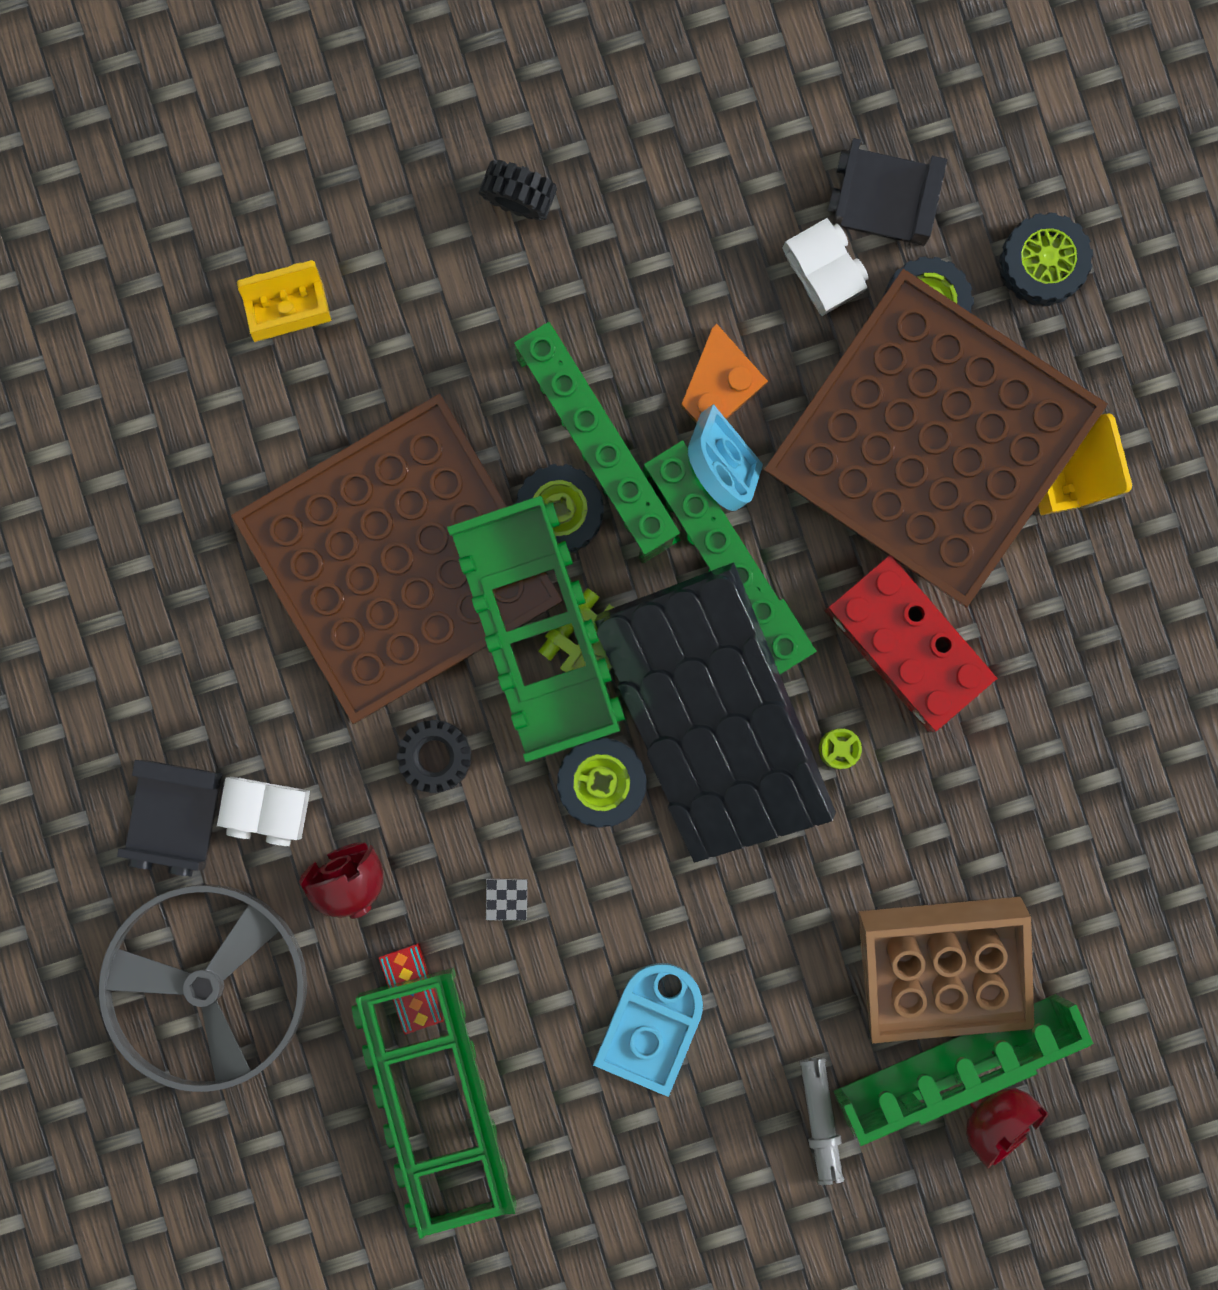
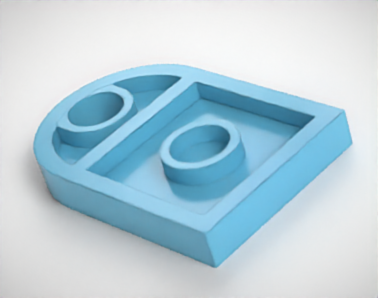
(723, 460)
(651, 1030)

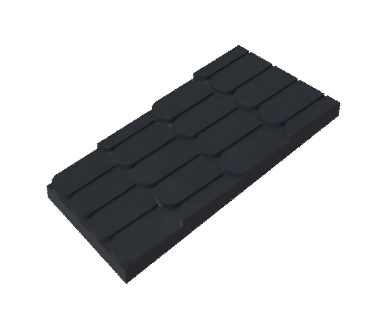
(714, 714)

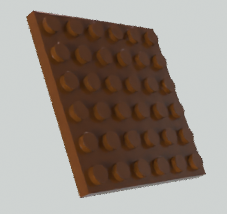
(935, 437)
(370, 559)

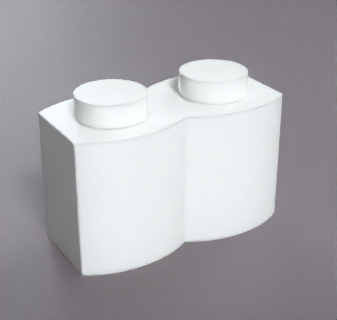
(825, 266)
(263, 809)

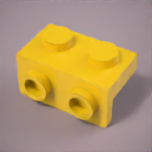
(284, 300)

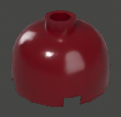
(346, 883)
(1002, 1123)

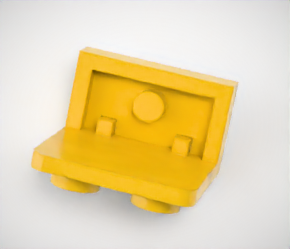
(1093, 472)

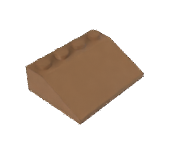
(947, 969)

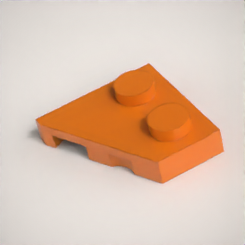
(721, 378)

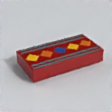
(417, 1009)

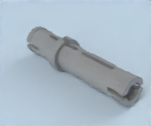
(824, 1136)

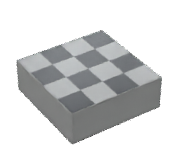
(506, 899)

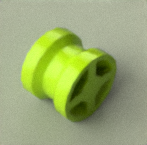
(845, 746)

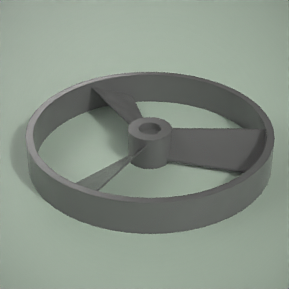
(201, 988)

